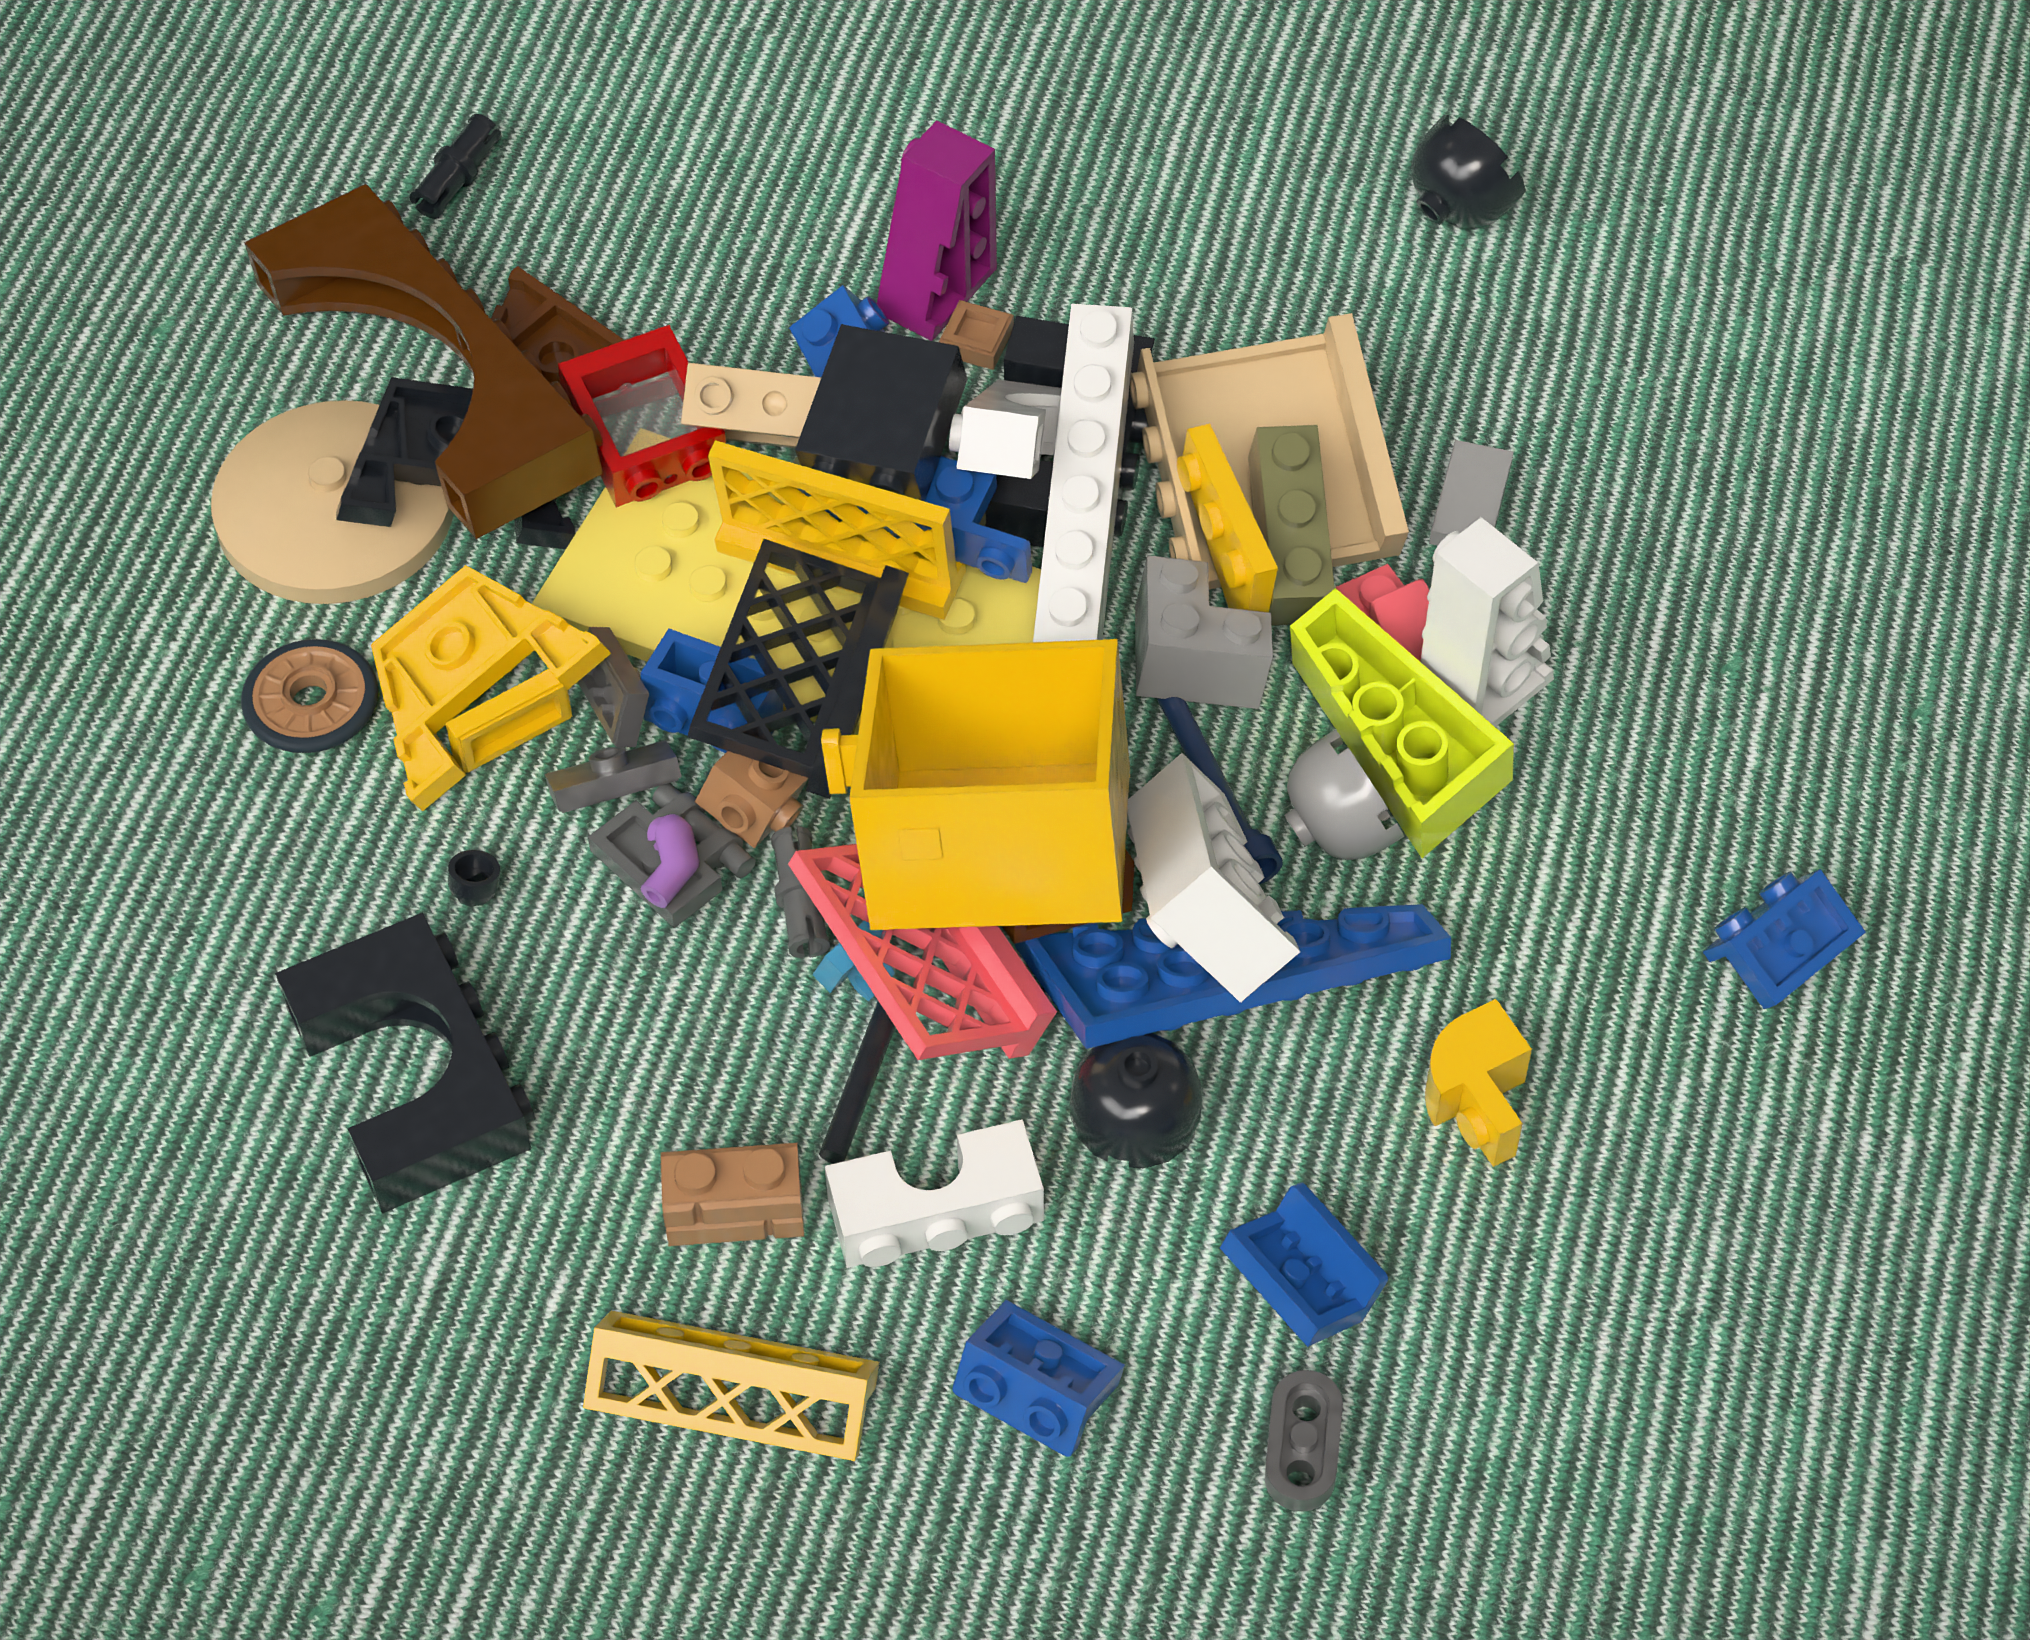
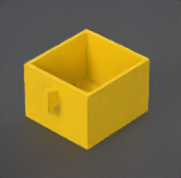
(988, 784)

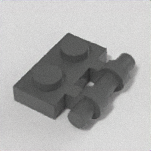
(632, 857)

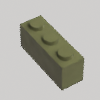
(1292, 516)

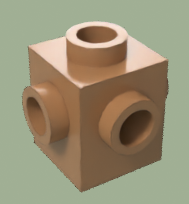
(751, 796)

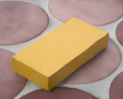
(508, 720)

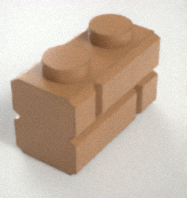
(732, 1194)

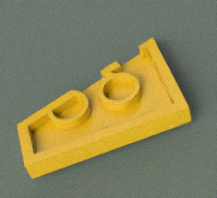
(1231, 532)

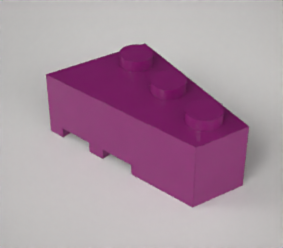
(939, 230)

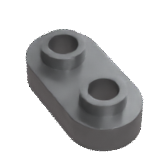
(1303, 1444)

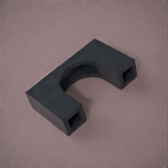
(1038, 358)
(408, 980)

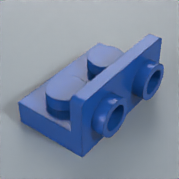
(1786, 936)
(1035, 1377)

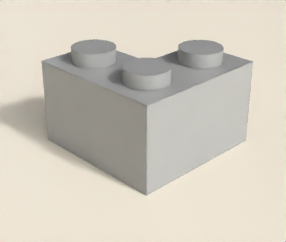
(1196, 647)

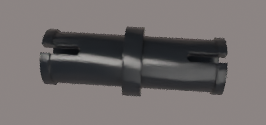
(455, 166)

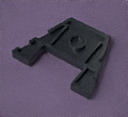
(402, 445)

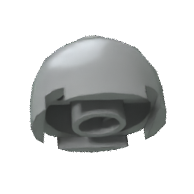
(1337, 803)

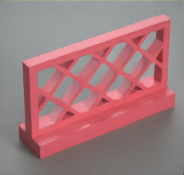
(980, 963)

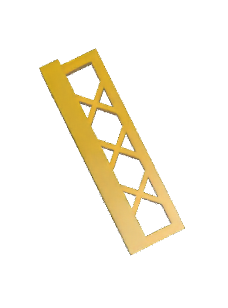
(733, 1359)

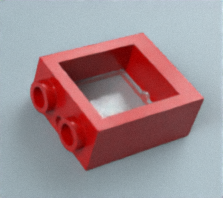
(637, 404)

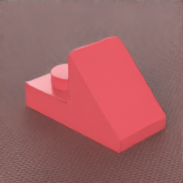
(1391, 605)

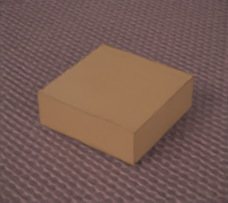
(978, 333)

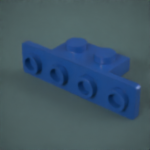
(967, 497)

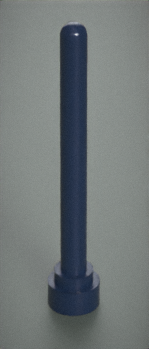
(1199, 753)

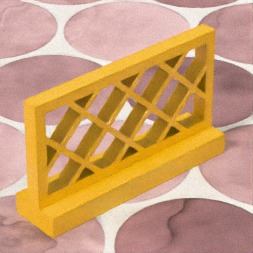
(855, 542)

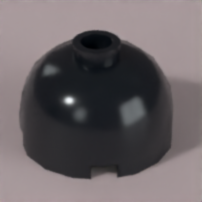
(1462, 176)
(1136, 1100)

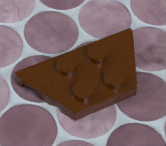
(549, 324)

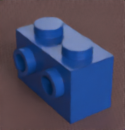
(678, 677)

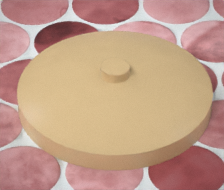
(280, 505)

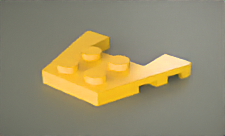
(452, 654)

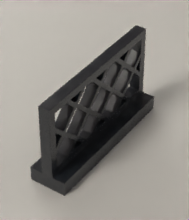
(843, 691)

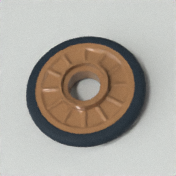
(317, 727)

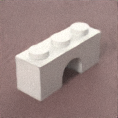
(886, 1217)

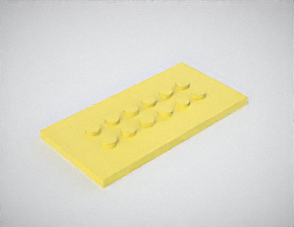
(660, 570)

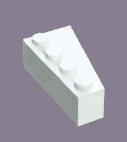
(1486, 622)
(1204, 880)

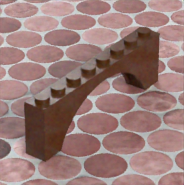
(519, 432)

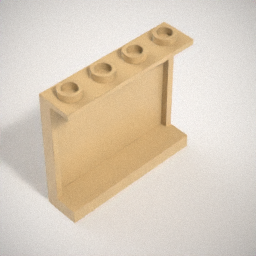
(1272, 385)

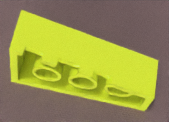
(1402, 723)

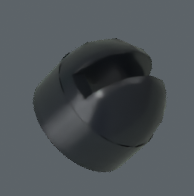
(473, 877)

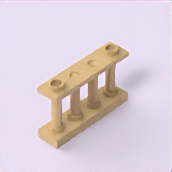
(748, 403)

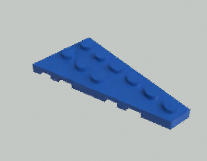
(1136, 985)

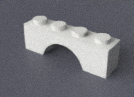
(1007, 429)

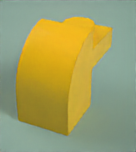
(1470, 1071)

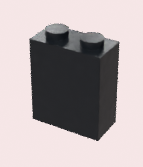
(883, 410)

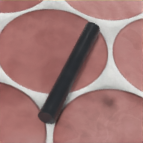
(858, 1087)

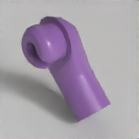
(677, 855)

